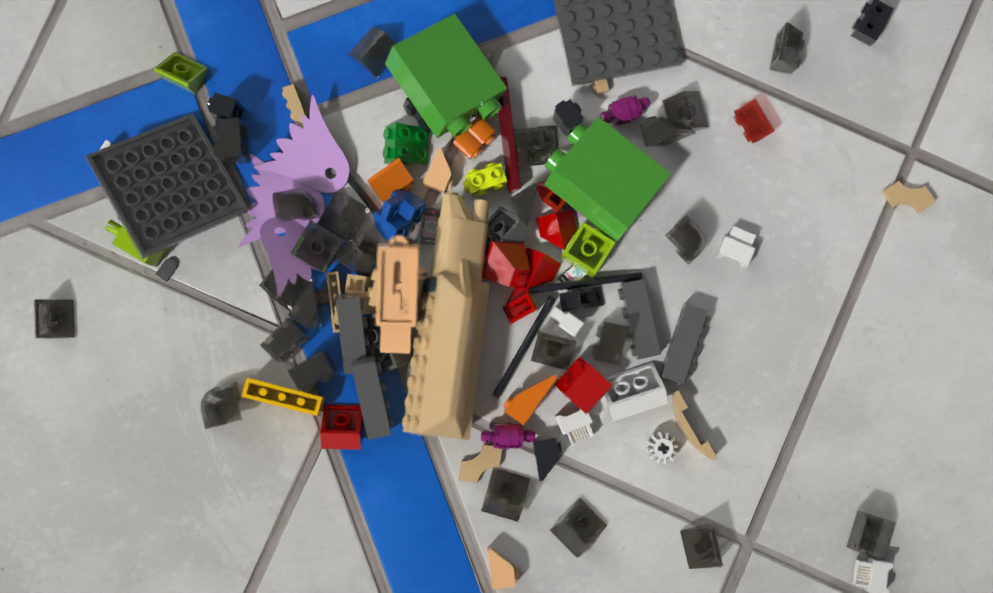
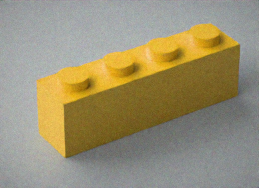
(283, 396)

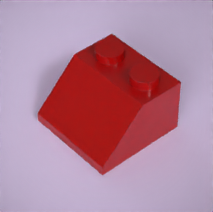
(583, 385)
(341, 427)

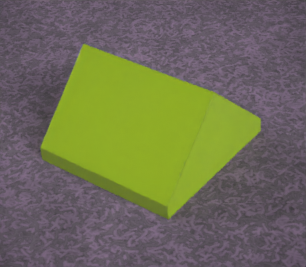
(181, 72)

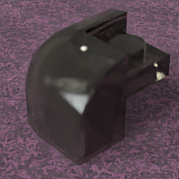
(535, 144)
(294, 205)
(687, 239)
(221, 405)

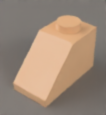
(439, 175)
(501, 570)

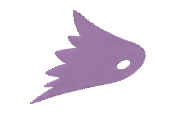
(310, 155)
(263, 194)
(279, 252)

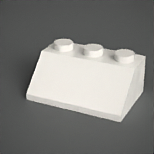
(635, 392)

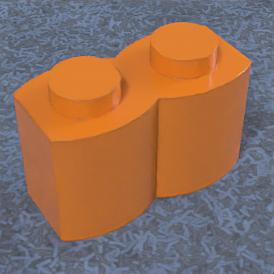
(475, 138)

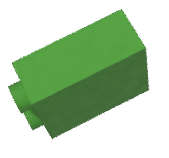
(446, 77)
(604, 177)

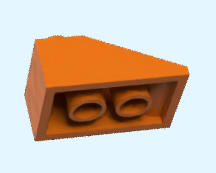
(526, 401)

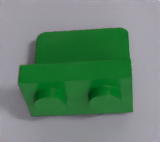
(407, 143)

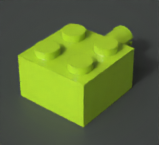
(124, 242)
(588, 249)

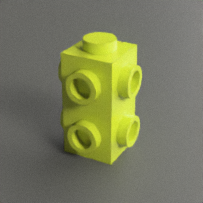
(483, 180)

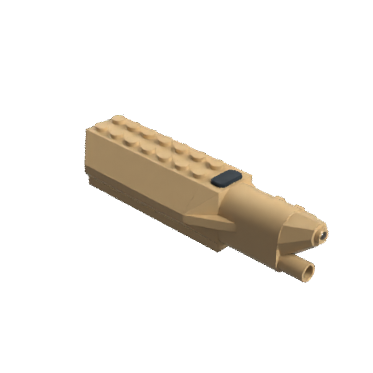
(450, 325)

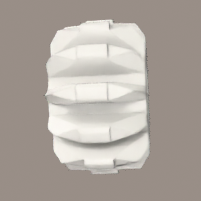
(665, 440)

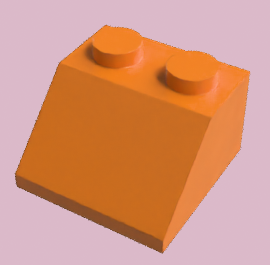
(390, 179)

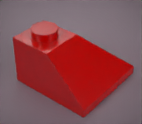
(507, 264)

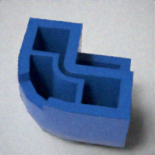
(399, 214)

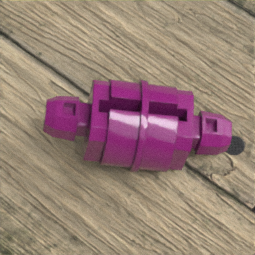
(625, 110)
(508, 436)

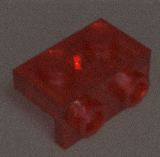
(753, 121)

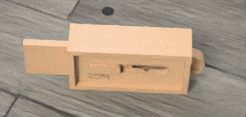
(396, 293)

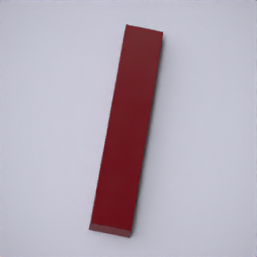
(508, 142)

